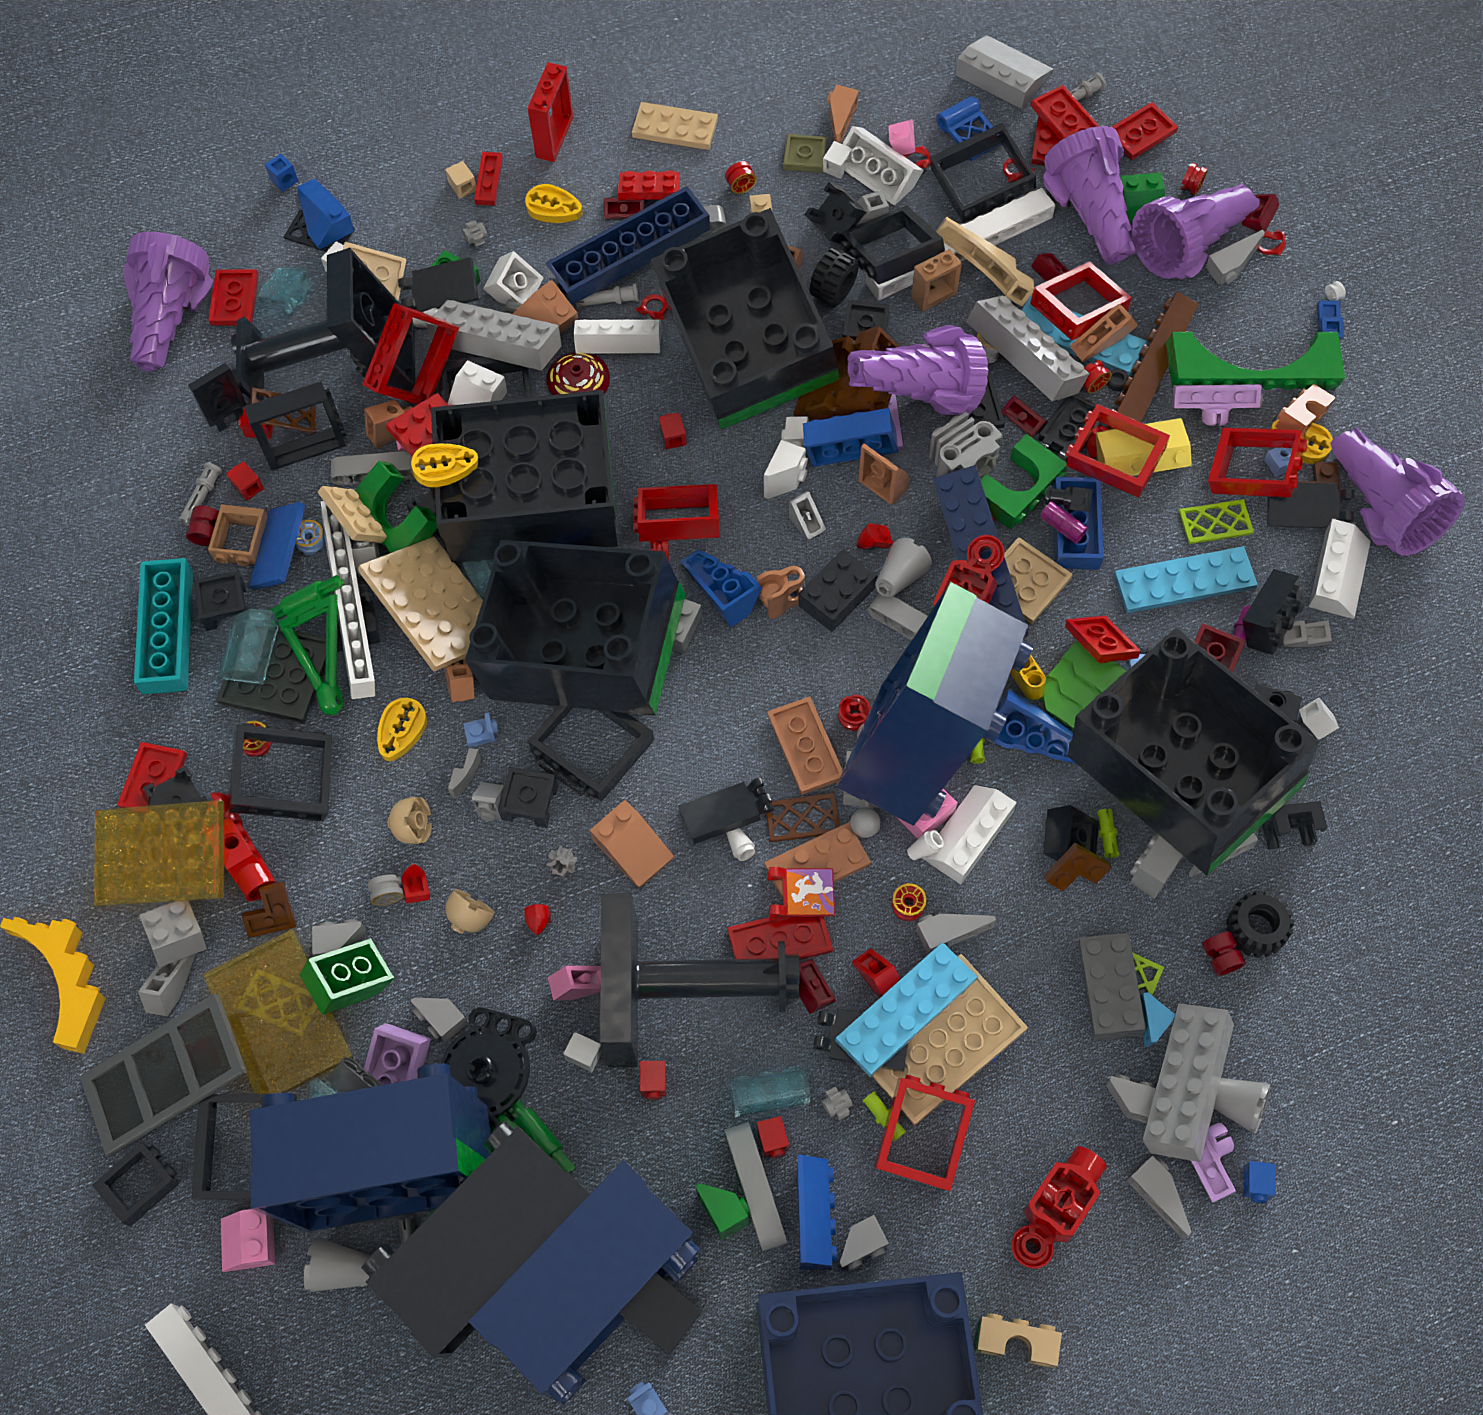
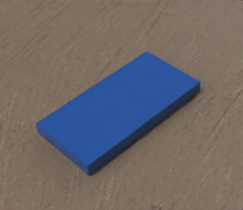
(277, 546)

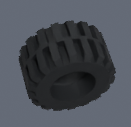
(834, 277)
(1269, 908)

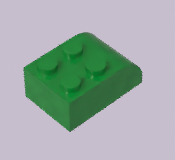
(346, 976)

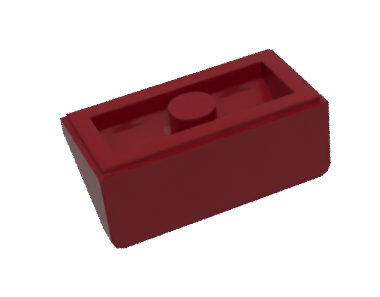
(621, 208)
(1263, 215)
(1048, 266)
(1024, 416)
(813, 987)

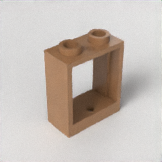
(930, 294)
(241, 516)

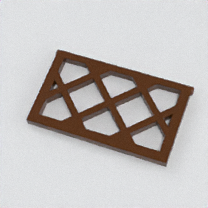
(293, 425)
(812, 801)

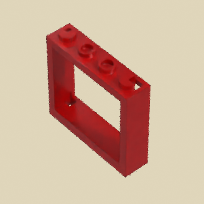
(390, 346)

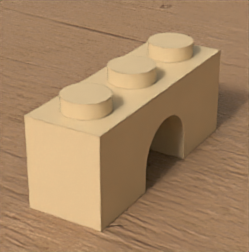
(1041, 1342)

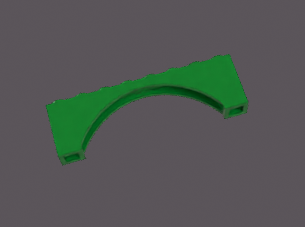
(1195, 365)

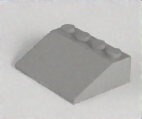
(1002, 71)

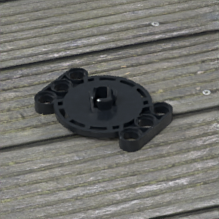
(498, 1051)

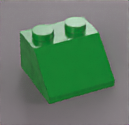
(1141, 190)
(723, 1209)

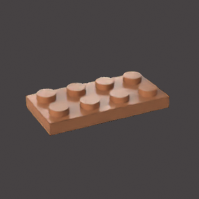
(805, 745)
(834, 849)

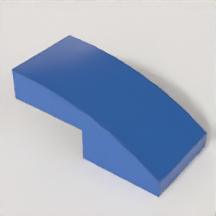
(1330, 317)

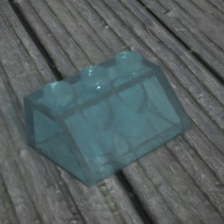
(249, 646)
(769, 1091)

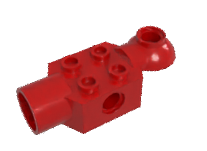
(976, 573)
(241, 855)
(1059, 1206)

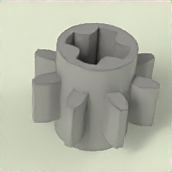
(475, 233)
(562, 861)
(837, 1103)

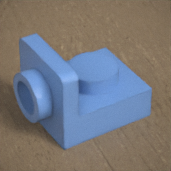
(480, 731)
(645, 1400)

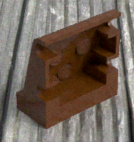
(839, 397)

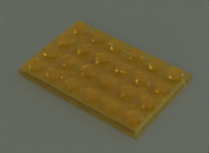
(159, 853)
(275, 1017)

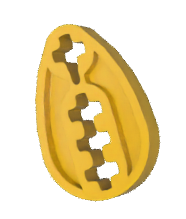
(554, 195)
(1319, 436)
(437, 453)
(390, 721)

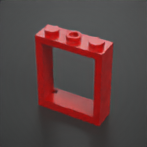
(550, 132)
(1061, 316)
(1257, 438)
(1106, 473)
(676, 528)
(936, 1090)

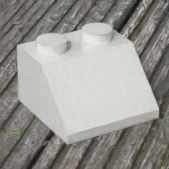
(512, 279)
(476, 385)
(785, 470)

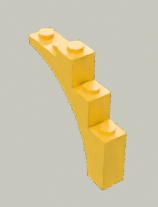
(78, 1001)

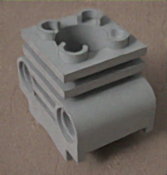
(965, 445)

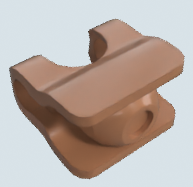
(777, 589)

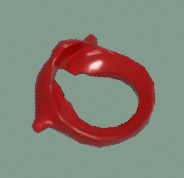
(922, 163)
(1011, 177)
(1277, 235)
(653, 314)

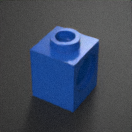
(281, 172)
(1259, 1181)

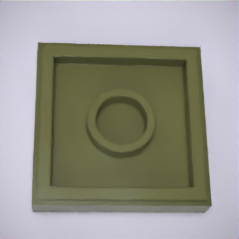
(804, 153)

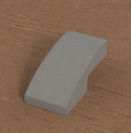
(1308, 634)
(462, 777)

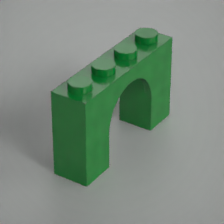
(1044, 466)
(375, 493)

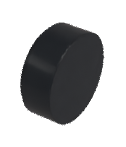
(1117, 380)

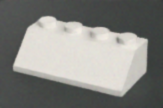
(880, 165)
(617, 336)
(1340, 569)
(971, 831)

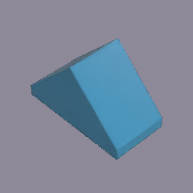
(1156, 1018)

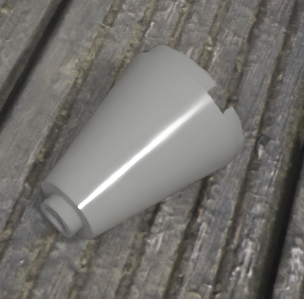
(902, 567)
(1242, 1101)
(333, 1267)

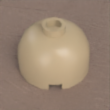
(409, 820)
(467, 913)

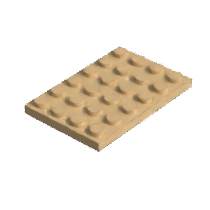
(426, 599)
(955, 1046)

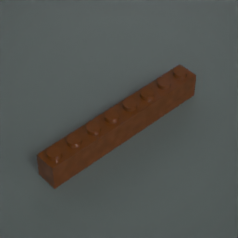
(1154, 358)

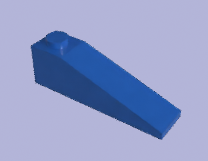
(323, 214)
(726, 588)
(1032, 729)

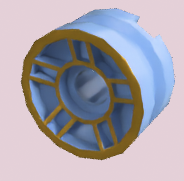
(311, 546)

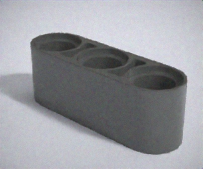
(351, 1076)

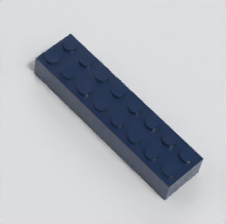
(628, 245)
(970, 517)

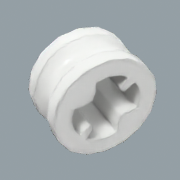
(1335, 291)

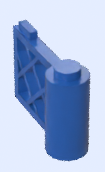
(961, 115)

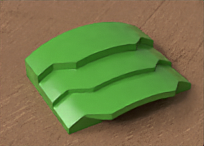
(1077, 683)

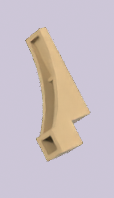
(989, 259)

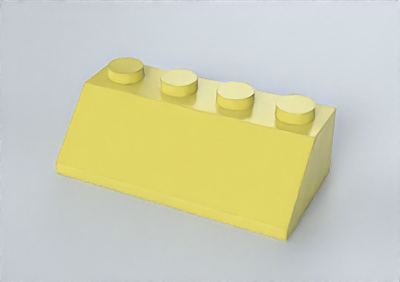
(1130, 453)

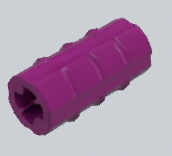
(1063, 522)

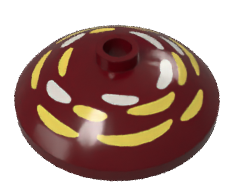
(591, 377)

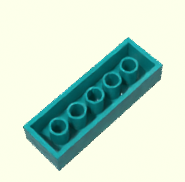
(163, 626)

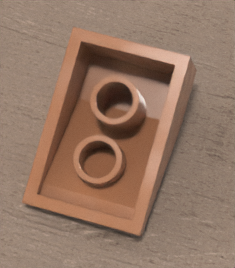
(549, 306)
(882, 476)
(631, 844)

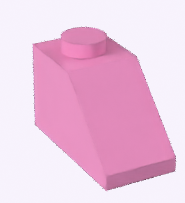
(902, 137)
(575, 982)

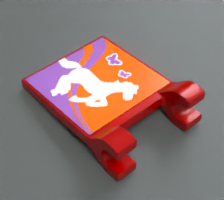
(805, 892)

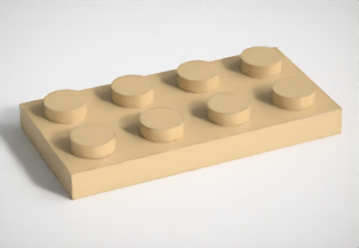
(675, 125)

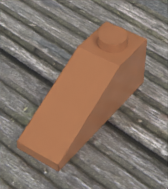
(843, 104)
(1104, 333)
(459, 681)

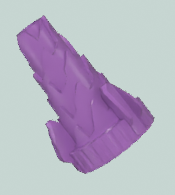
(1087, 173)
(1175, 233)
(161, 280)
(944, 372)
(1407, 497)

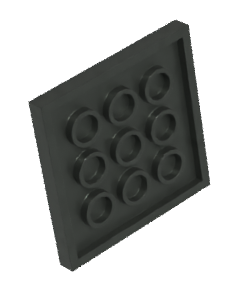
(286, 686)

